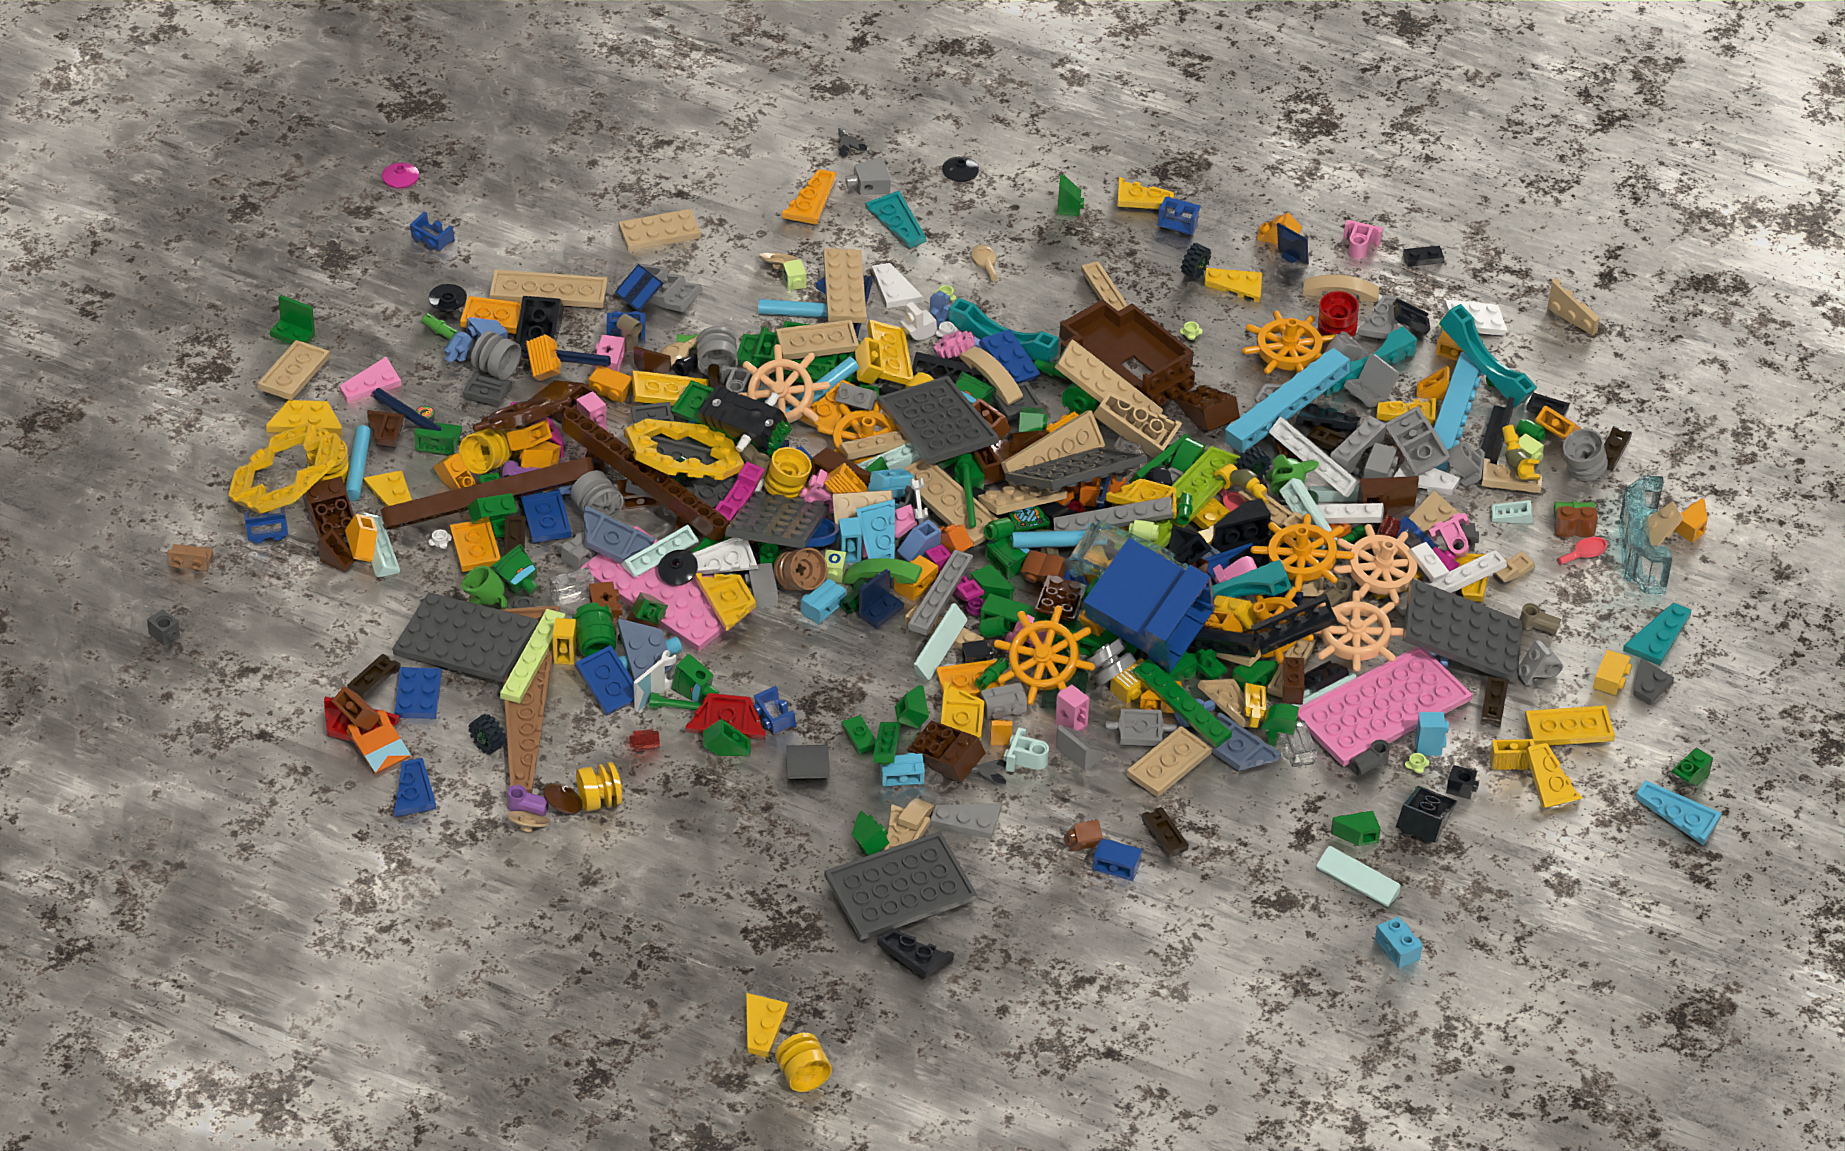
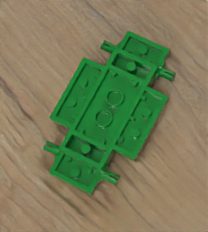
(760, 349)

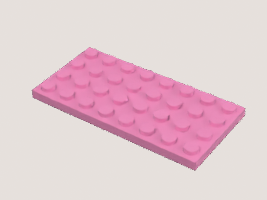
(688, 610)
(1382, 704)

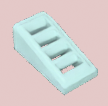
(1523, 516)

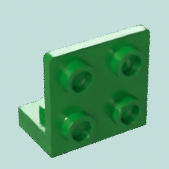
(295, 322)
(438, 441)

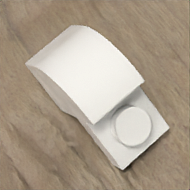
(919, 323)

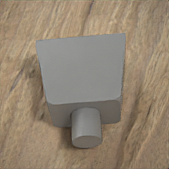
(870, 178)

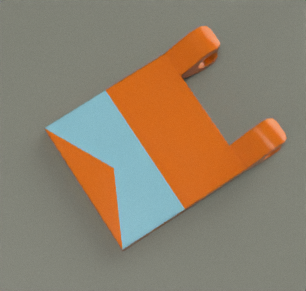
(380, 746)

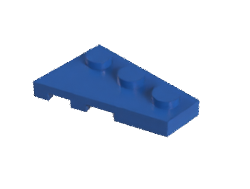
(414, 789)

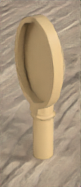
(985, 258)
(678, 349)

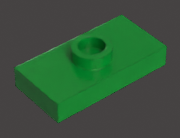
(859, 734)

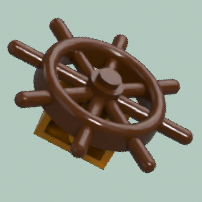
(525, 417)

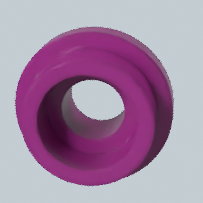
(974, 606)

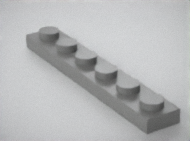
(1118, 516)
(940, 592)

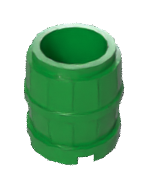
(1078, 400)
(594, 628)

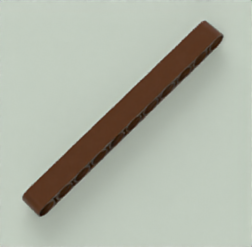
(649, 479)
(458, 499)

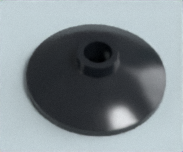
(960, 169)
(447, 297)
(681, 573)

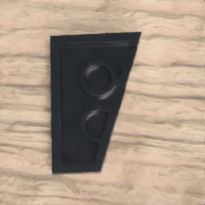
(1329, 415)

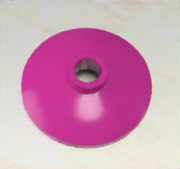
(400, 175)

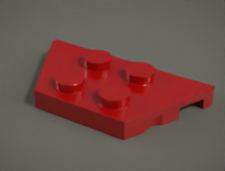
(733, 709)
(338, 723)

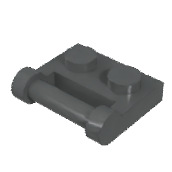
(486, 389)

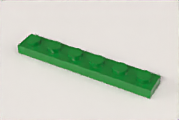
(1182, 703)

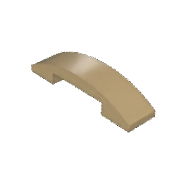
(1329, 283)
(993, 370)
(1279, 514)

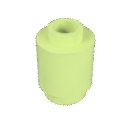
(1144, 529)

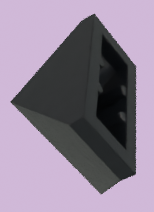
(1187, 545)

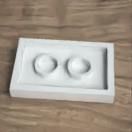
(1486, 316)

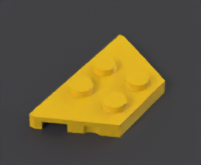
(299, 412)
(1141, 491)
(727, 597)
(962, 710)

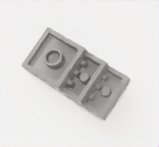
(674, 293)
(1417, 441)

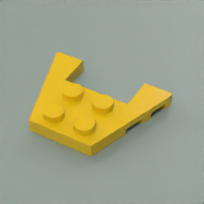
(1208, 516)

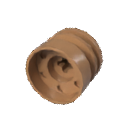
(809, 572)

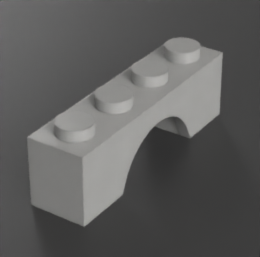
(1362, 438)

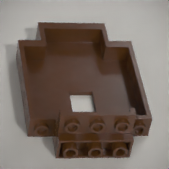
(1131, 334)

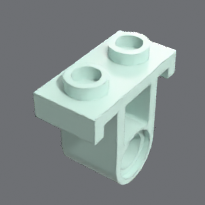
(1026, 752)

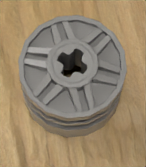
(716, 346)
(496, 355)
(1585, 455)
(598, 493)

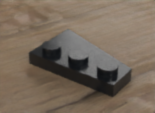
(915, 955)

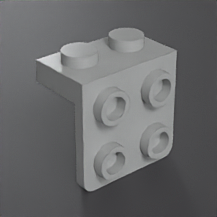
(1374, 382)

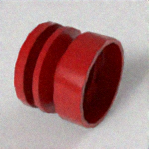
(1338, 313)

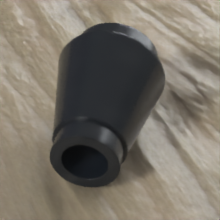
(685, 365)

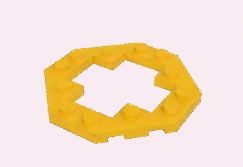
(312, 438)
(645, 450)

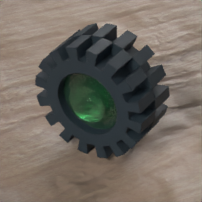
(1196, 261)
(1254, 460)
(487, 734)

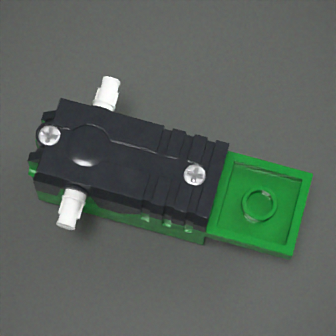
(735, 416)

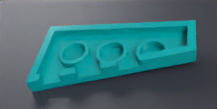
(897, 217)
(1659, 635)

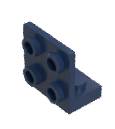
(877, 602)

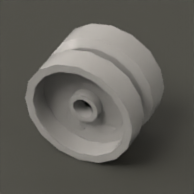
(1110, 662)

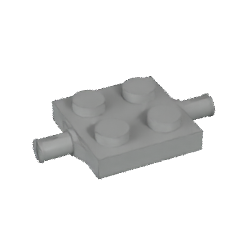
(1140, 727)

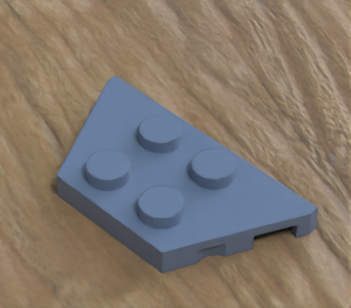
(612, 536)
(642, 646)
(1243, 748)

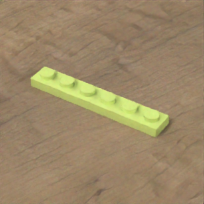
(531, 658)

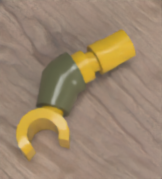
(1516, 457)
(1243, 477)

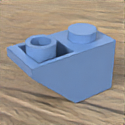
(478, 326)
(919, 540)

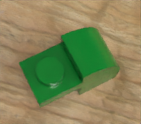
(1188, 454)
(1280, 719)

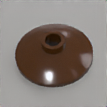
(562, 798)

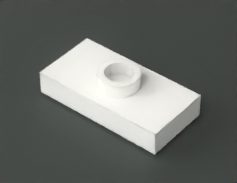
(1429, 562)

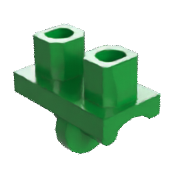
(768, 553)
(1208, 664)

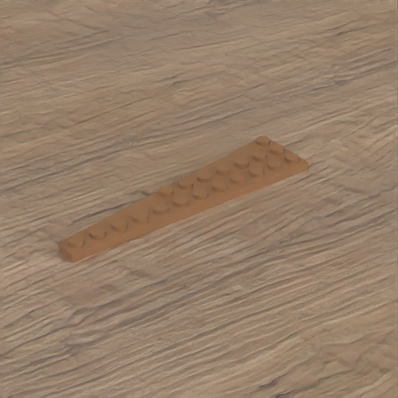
(526, 718)

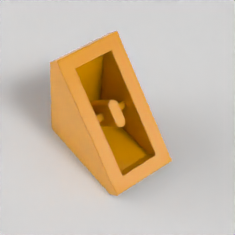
(1434, 385)
(1000, 732)

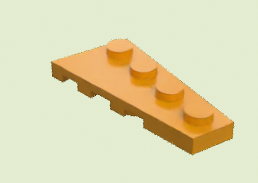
(811, 200)

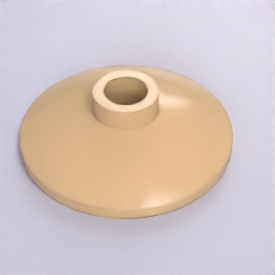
(777, 259)
(527, 820)

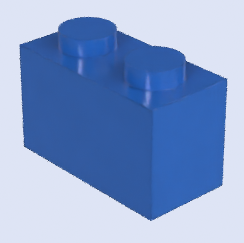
(1117, 859)

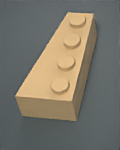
(1137, 423)

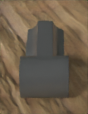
(1373, 757)

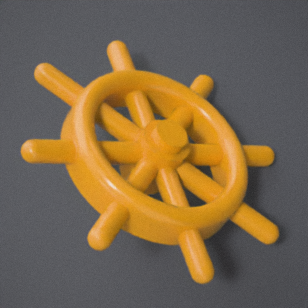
(1288, 344)
(868, 420)
(1304, 551)
(1278, 604)
(1044, 654)

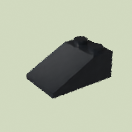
(538, 318)
(1242, 526)
(1425, 814)

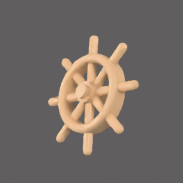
(784, 388)
(1381, 564)
(1358, 631)

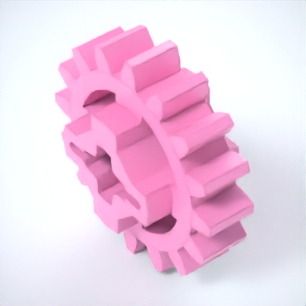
(954, 344)

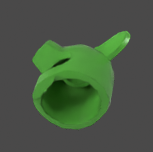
(1286, 469)
(485, 587)

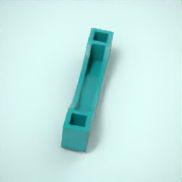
(970, 318)
(1461, 328)
(1397, 346)
(1265, 580)

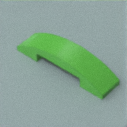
(901, 570)

